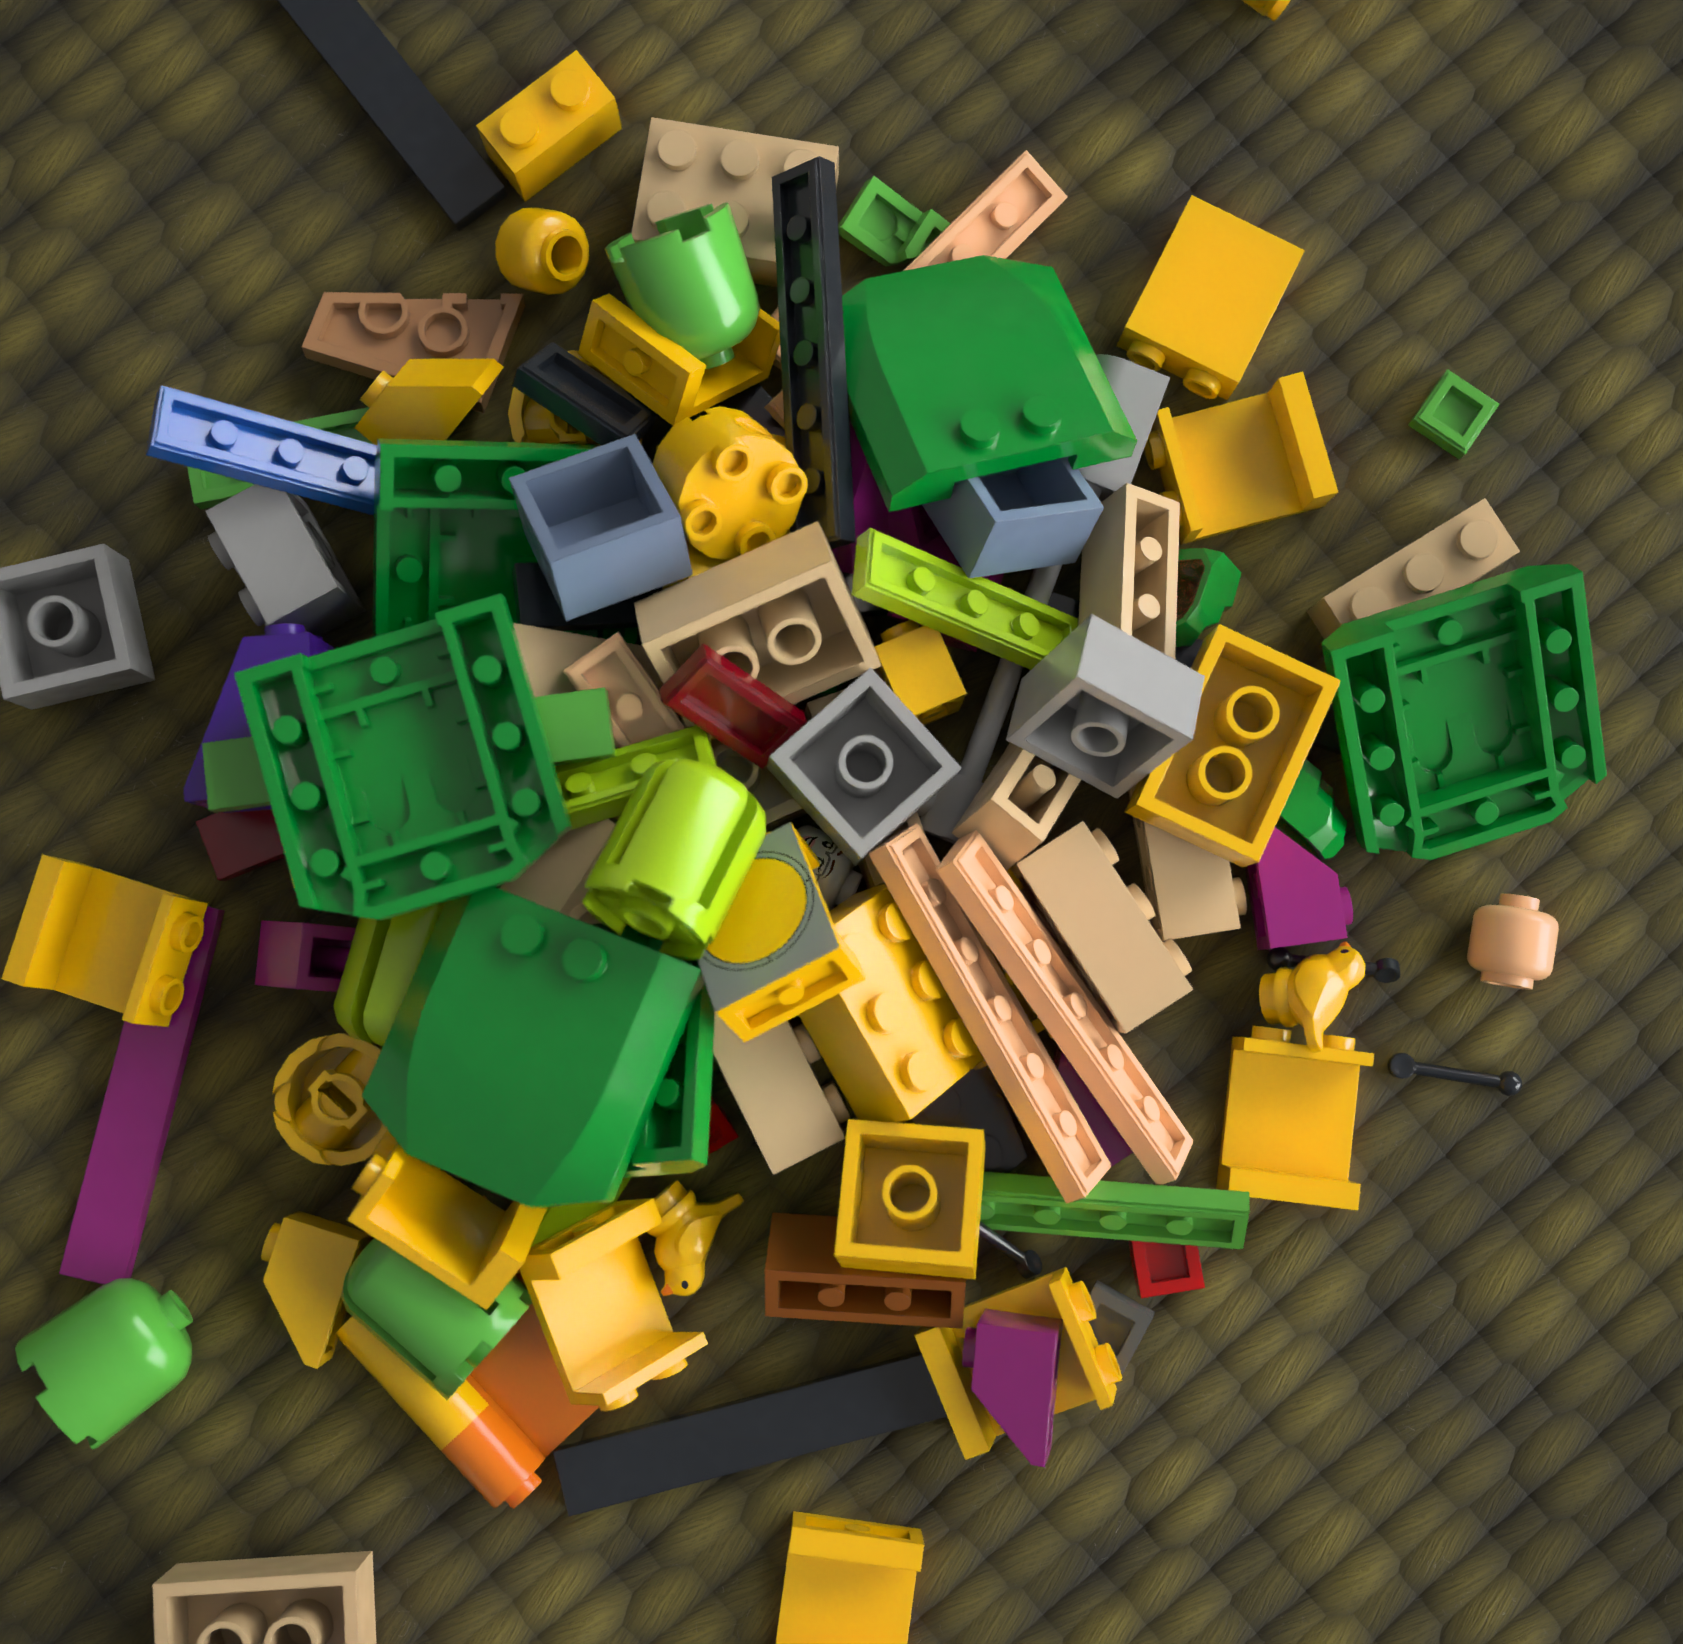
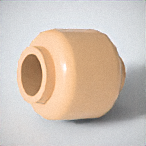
(1513, 942)

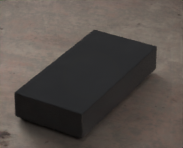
(582, 396)

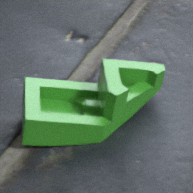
(888, 225)

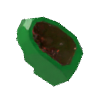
(1204, 591)

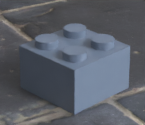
(1017, 518)
(601, 526)

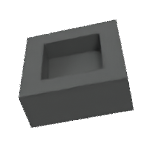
(1118, 1322)

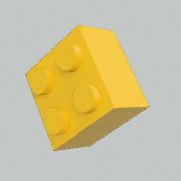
(911, 1199)

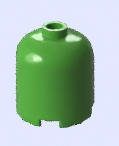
(691, 282)
(109, 1357)

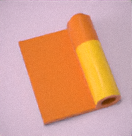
(499, 1418)

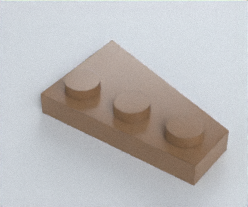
(385, 330)

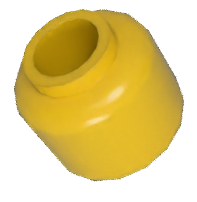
(542, 250)

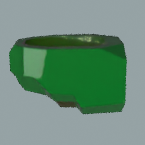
(1312, 816)

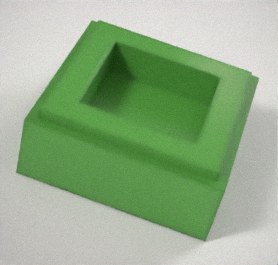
(1453, 414)

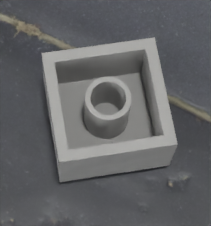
(282, 561)
(70, 628)
(1106, 707)
(862, 766)

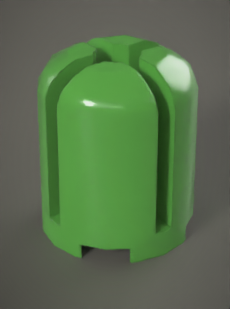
(424, 1318)

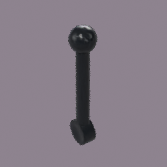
(1385, 969)
(1403, 1066)
(1027, 1262)

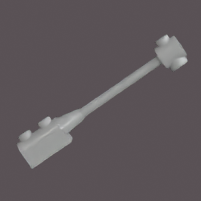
(1140, 397)

